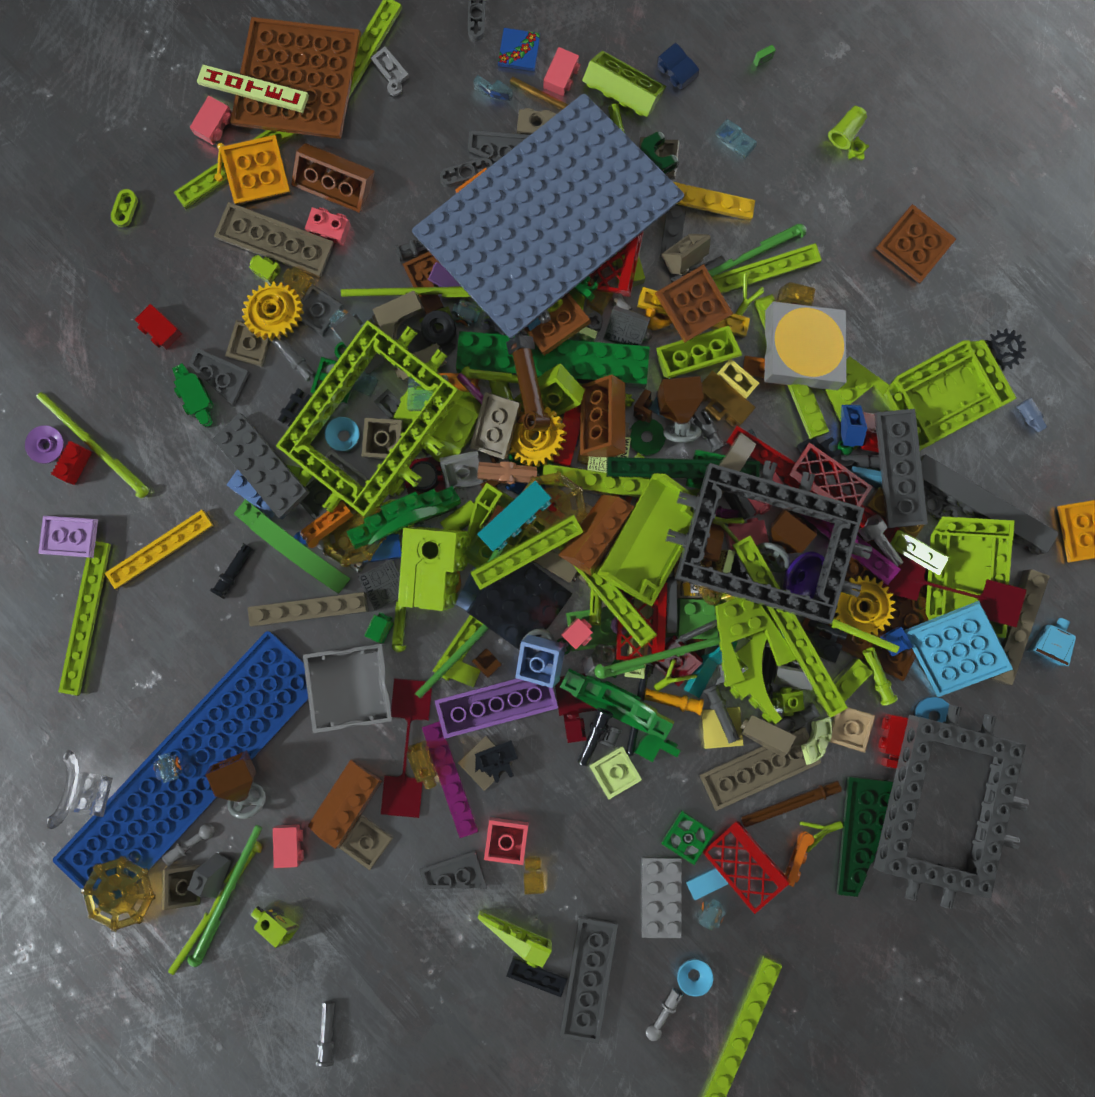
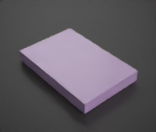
(68, 536)

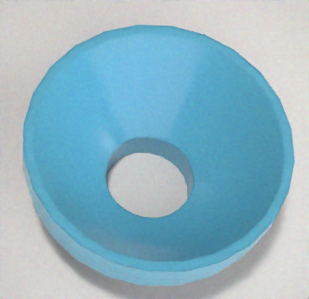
(340, 424)
(695, 987)

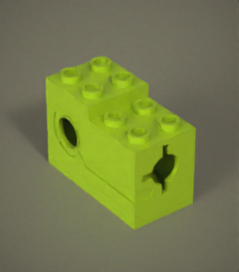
(431, 566)

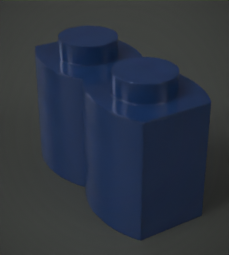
(677, 66)

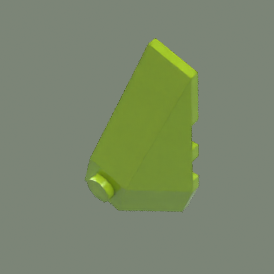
(526, 944)

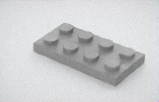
(661, 897)

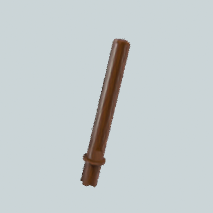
(791, 804)

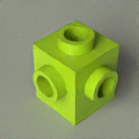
(788, 701)

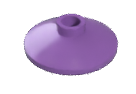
(36, 442)

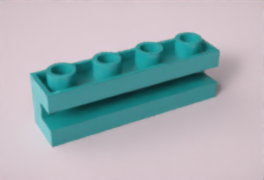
(515, 515)

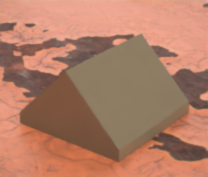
(175, 885)

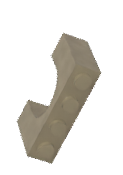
(393, 314)
(554, 563)

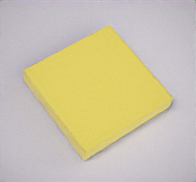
(712, 730)

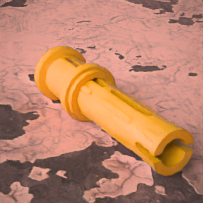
(684, 702)

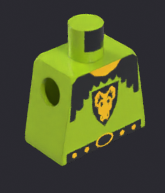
(274, 926)

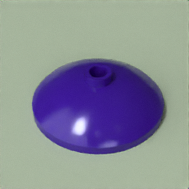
(804, 574)

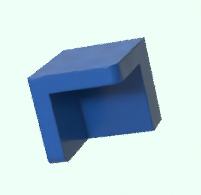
(898, 637)

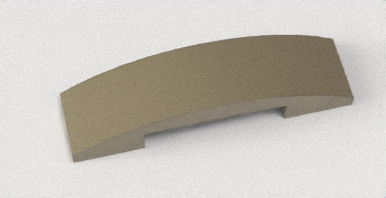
(738, 454)

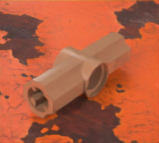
(506, 472)

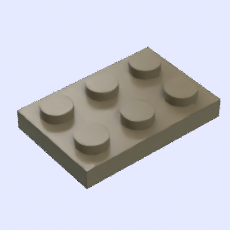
(495, 425)

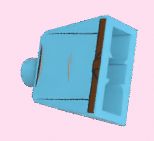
(1054, 643)

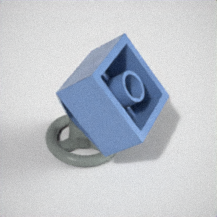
(540, 658)

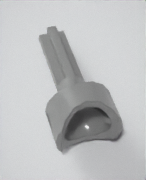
(875, 531)

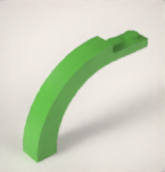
(291, 547)

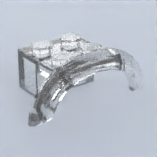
(82, 793)

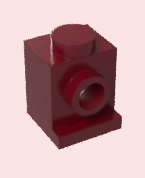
(574, 727)

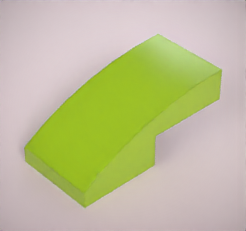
(462, 672)

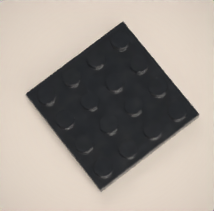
(520, 603)

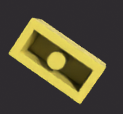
(738, 378)

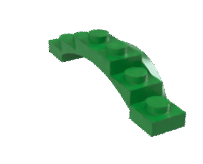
(401, 514)
(621, 703)

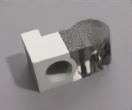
(602, 654)

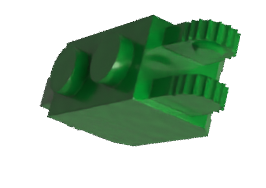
(194, 395)

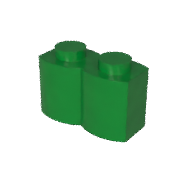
(379, 628)

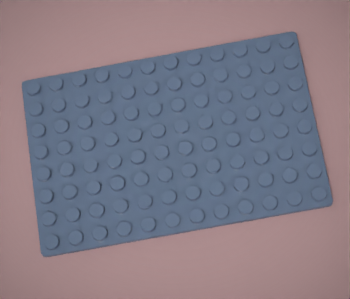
(547, 215)

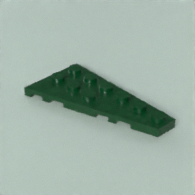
(861, 832)

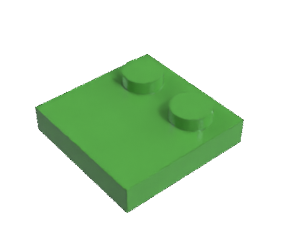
(696, 614)

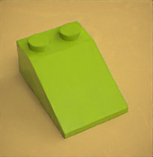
(558, 390)

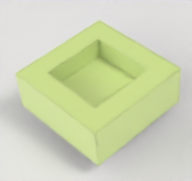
(587, 334)

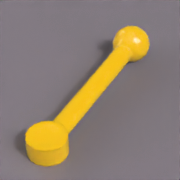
(218, 176)

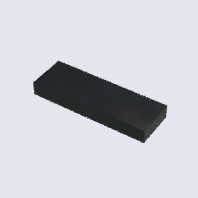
(537, 977)

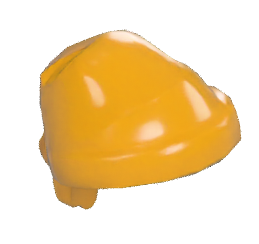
(657, 320)

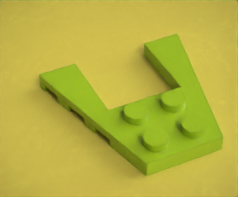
(858, 381)
(741, 619)

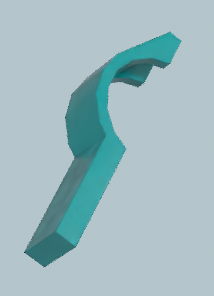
(705, 672)

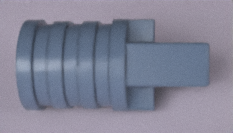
(1032, 414)

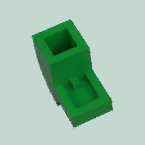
(650, 745)

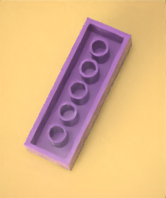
(493, 706)

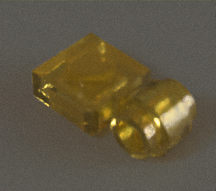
(534, 880)

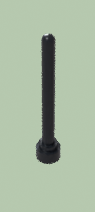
(641, 693)

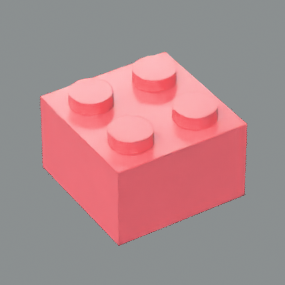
(506, 841)

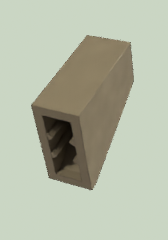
(768, 735)

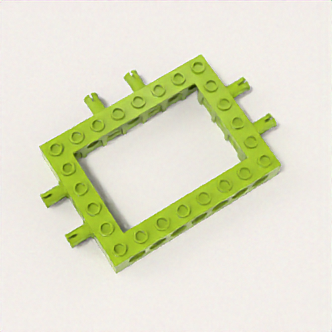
(332, 391)

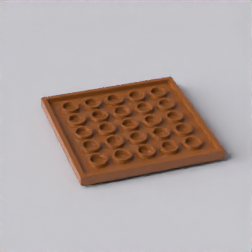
(304, 59)

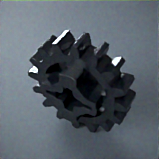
(1008, 341)

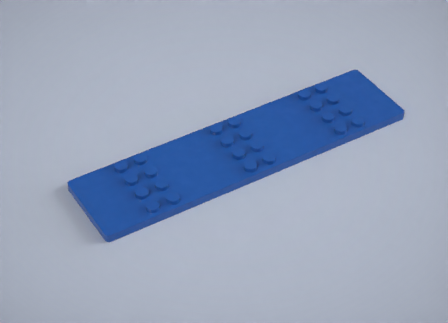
(234, 717)

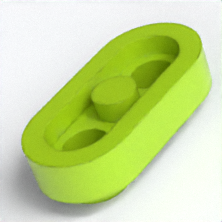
(122, 208)

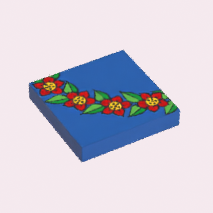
(519, 49)

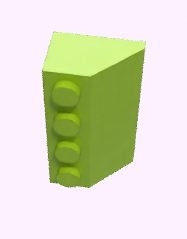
(623, 83)
(698, 352)

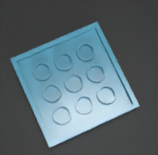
(958, 649)

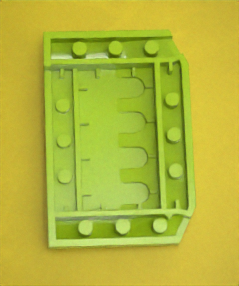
(950, 390)
(977, 552)

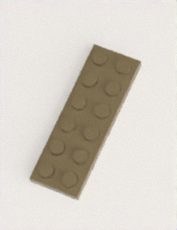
(274, 239)
(754, 772)

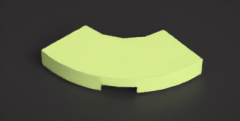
(818, 741)

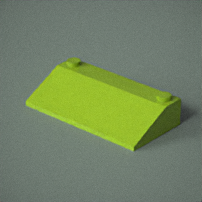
(641, 555)

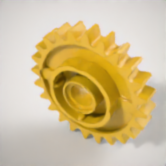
(274, 324)
(543, 447)
(878, 606)

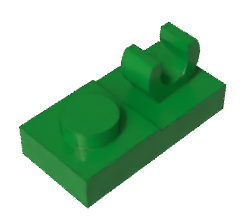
(586, 290)

